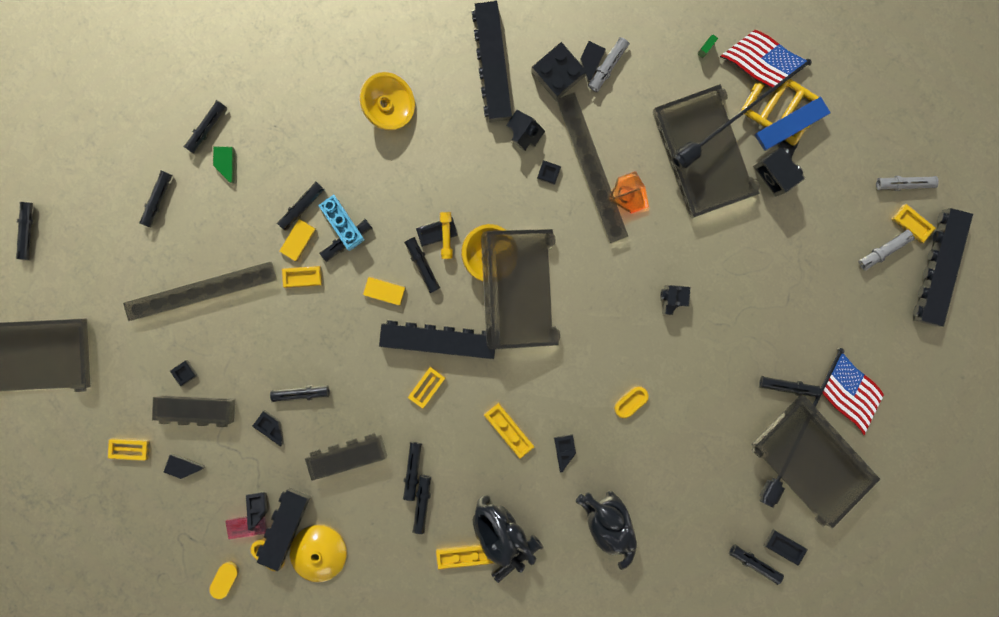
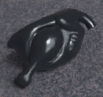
(610, 526)
(500, 535)

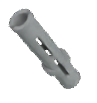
(603, 71)
(885, 183)
(881, 253)

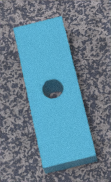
(346, 230)

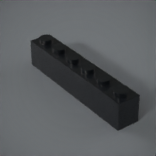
(493, 61)
(942, 267)
(434, 340)

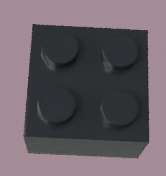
(558, 71)
(779, 171)

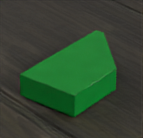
(224, 161)

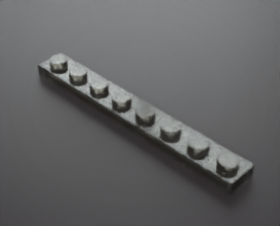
(591, 167)
(200, 291)

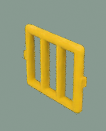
(762, 119)

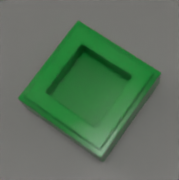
(707, 46)

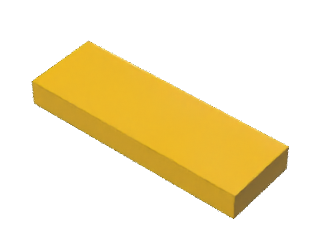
(509, 430)
(461, 557)

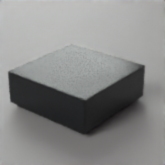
(548, 172)
(183, 373)

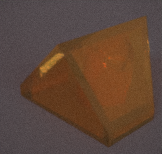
(629, 193)

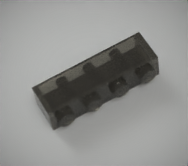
(193, 410)
(346, 457)

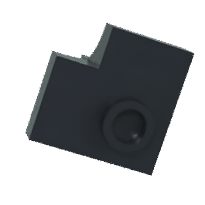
(525, 130)
(674, 297)

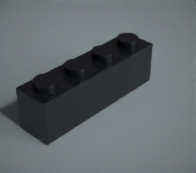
(284, 527)

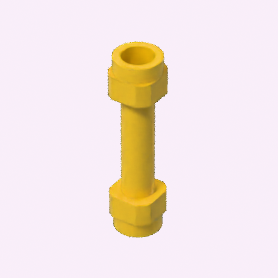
(446, 251)

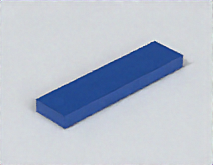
(792, 123)

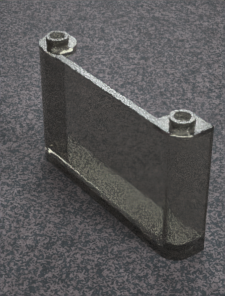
(720, 172)
(517, 288)
(44, 355)
(815, 462)

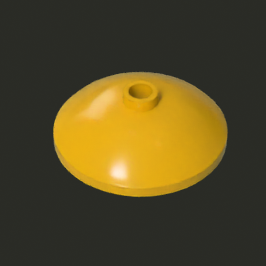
(395, 95)
(472, 250)
(326, 544)

